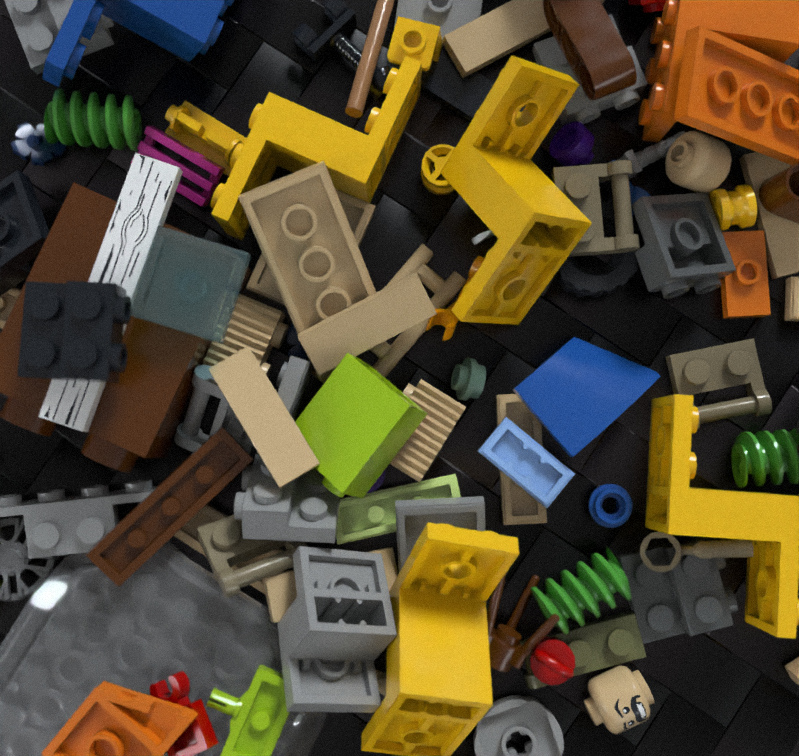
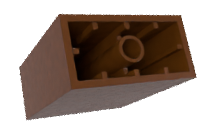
(155, 388)

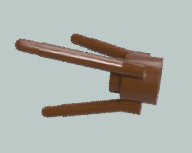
(505, 640)

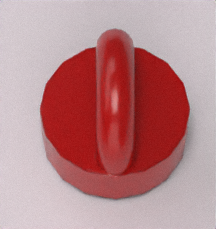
(552, 661)

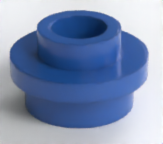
(623, 505)

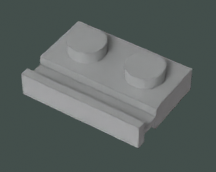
(293, 382)

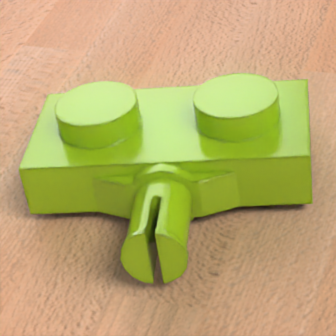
(256, 716)

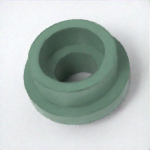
(468, 379)

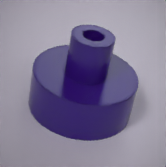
(572, 145)

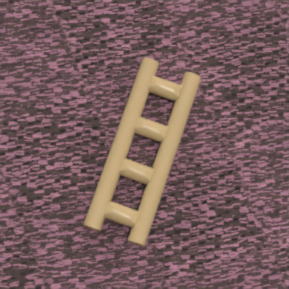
(443, 292)

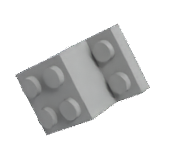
(335, 631)

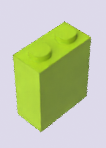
(357, 426)

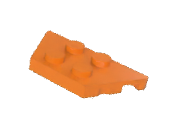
(121, 724)

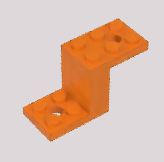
(757, 24)

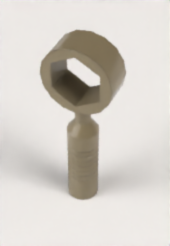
(702, 549)

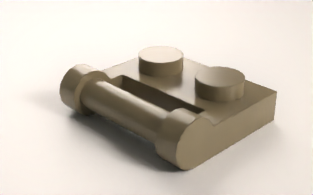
(583, 190)
(719, 369)
(225, 547)

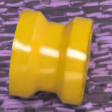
(436, 156)
(734, 206)

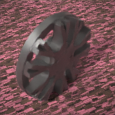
(15, 562)

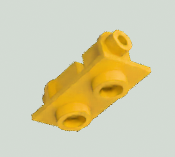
(203, 133)

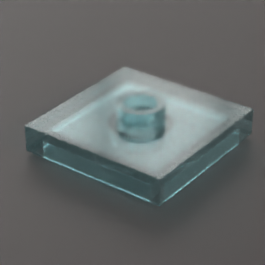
(190, 284)

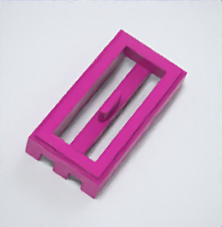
(201, 198)

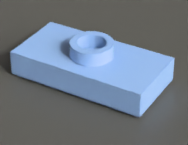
(526, 462)

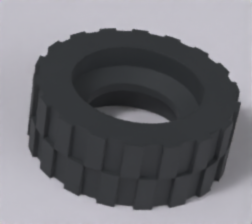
(604, 280)

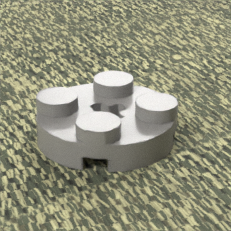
(522, 715)

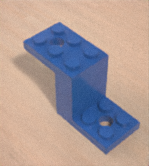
(173, 24)

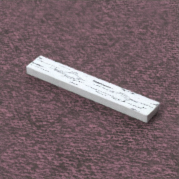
(121, 261)

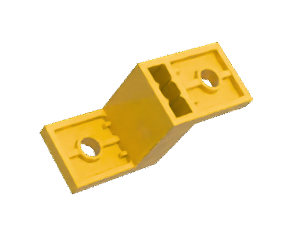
(298, 137)
(512, 195)
(763, 517)
(441, 649)

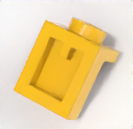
(415, 40)

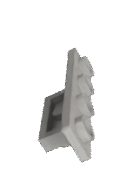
(72, 522)

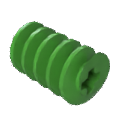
(92, 121)
(766, 454)
(584, 591)

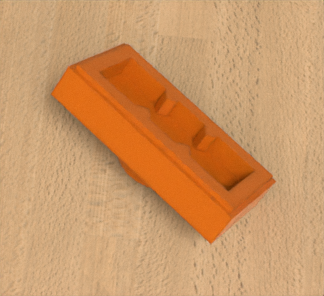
(746, 289)

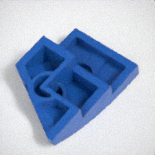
(582, 392)

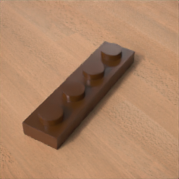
(169, 506)

